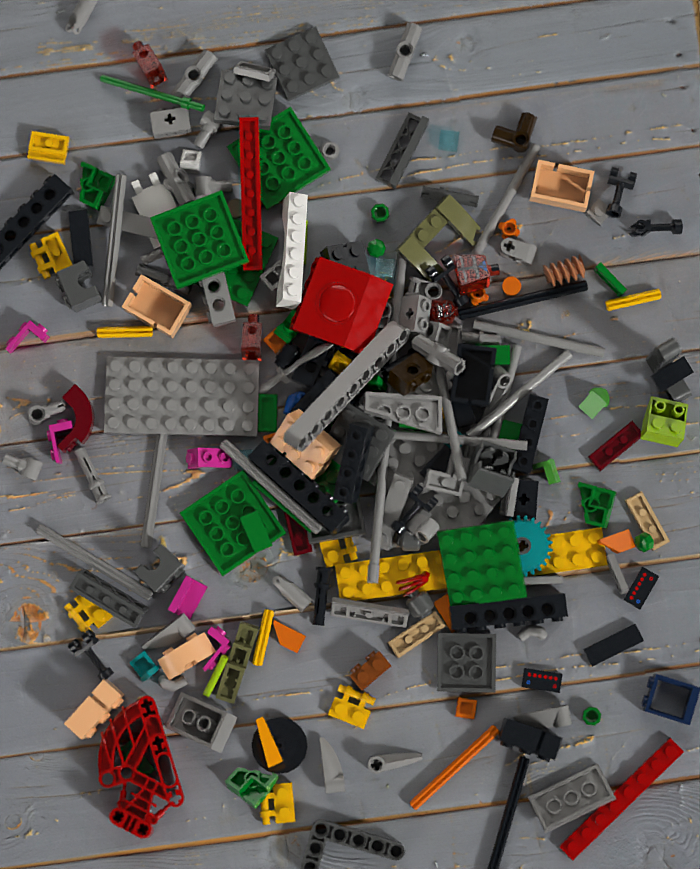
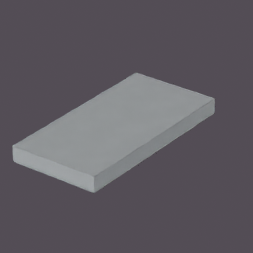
(571, 798)

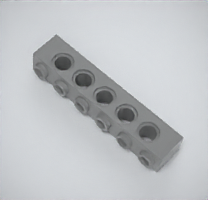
(226, 314)

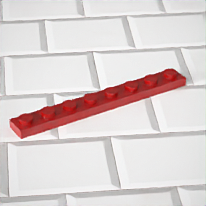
(251, 192)
(624, 795)

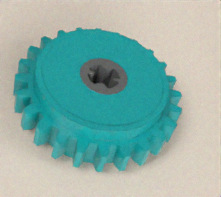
(536, 544)

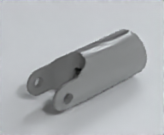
(80, 15)
(292, 593)

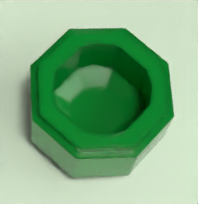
(379, 213)
(376, 248)
(644, 542)
(591, 716)

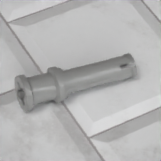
(96, 486)

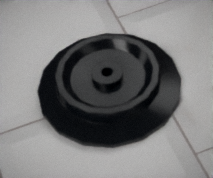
(293, 745)

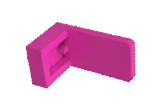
(24, 329)
(62, 425)
(208, 457)
(219, 635)

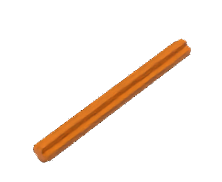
(454, 767)

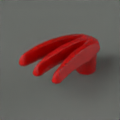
(418, 580)

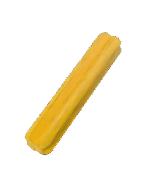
(633, 299)
(127, 331)
(263, 637)

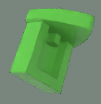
(595, 402)
(550, 470)

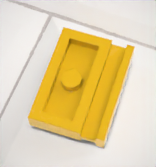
(48, 147)

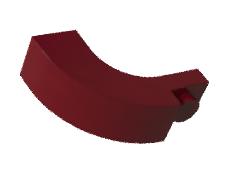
(84, 419)

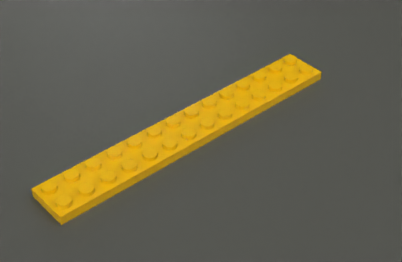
(570, 552)

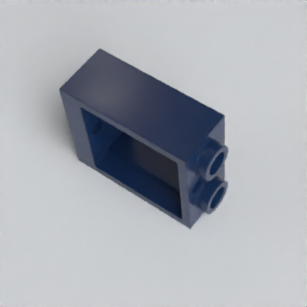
(689, 705)

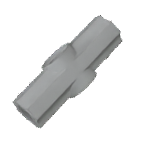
(408, 41)
(201, 67)
(176, 178)
(438, 354)

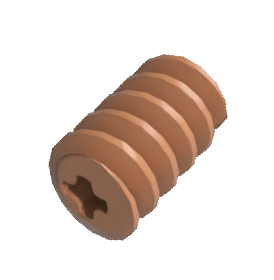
(564, 270)

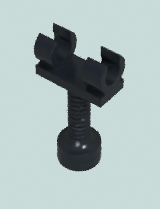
(614, 210)
(646, 227)
(459, 300)
(399, 526)
(90, 638)

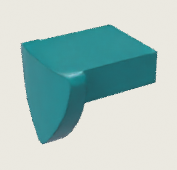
(144, 666)

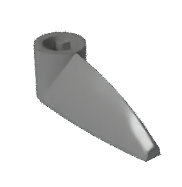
(501, 383)
(422, 526)
(171, 633)
(546, 718)
(393, 761)
(331, 768)

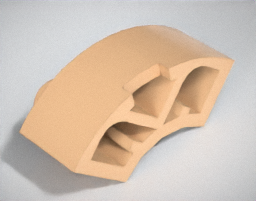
(186, 656)

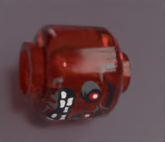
(443, 311)

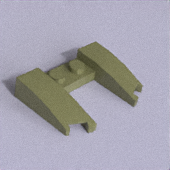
(445, 212)

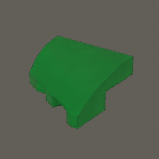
(95, 186)
(596, 504)
(251, 785)

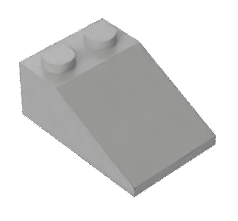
(201, 722)

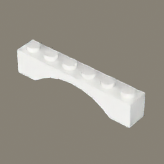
(291, 277)

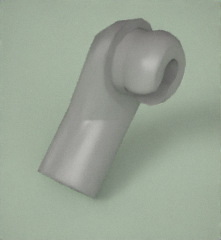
(532, 630)
(172, 685)

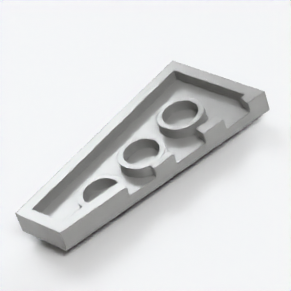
(411, 410)

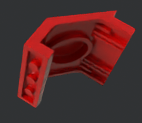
(341, 305)

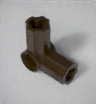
(523, 131)

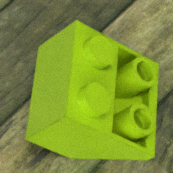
(664, 421)

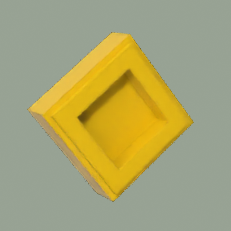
(339, 362)

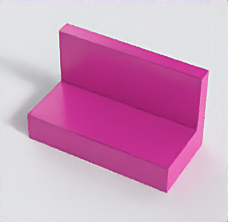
(187, 597)

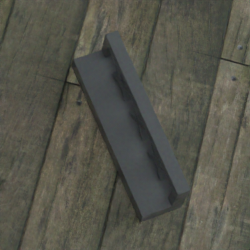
(408, 150)
(108, 597)

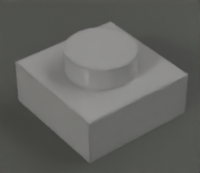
(598, 212)

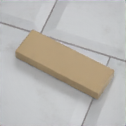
(647, 519)
(416, 634)

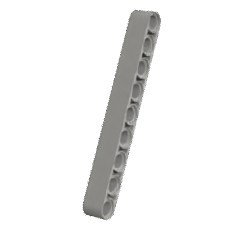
(346, 386)

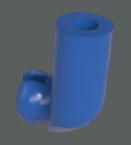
(292, 400)

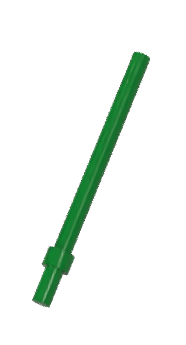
(184, 102)

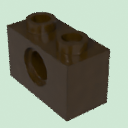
(410, 374)

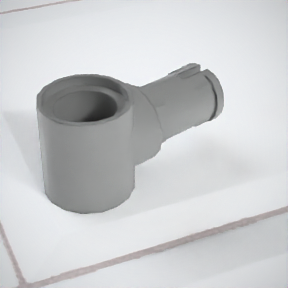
(208, 128)
(206, 185)
(46, 411)
(27, 467)

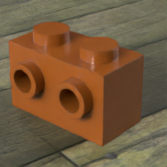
(369, 671)

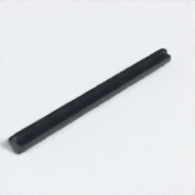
(522, 300)
(509, 812)

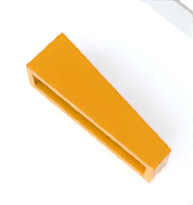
(270, 749)

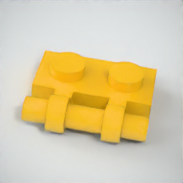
(56, 253)
(334, 555)
(95, 613)
(350, 712)
(283, 804)

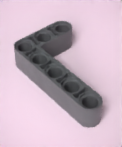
(663, 356)
(347, 841)

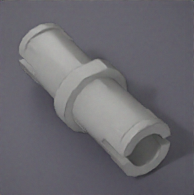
(480, 338)

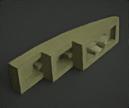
(237, 662)

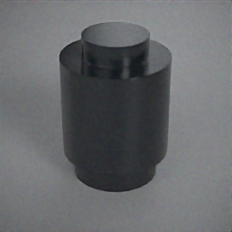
(287, 355)

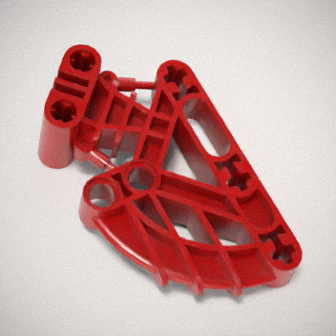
(138, 809)

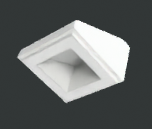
(190, 161)

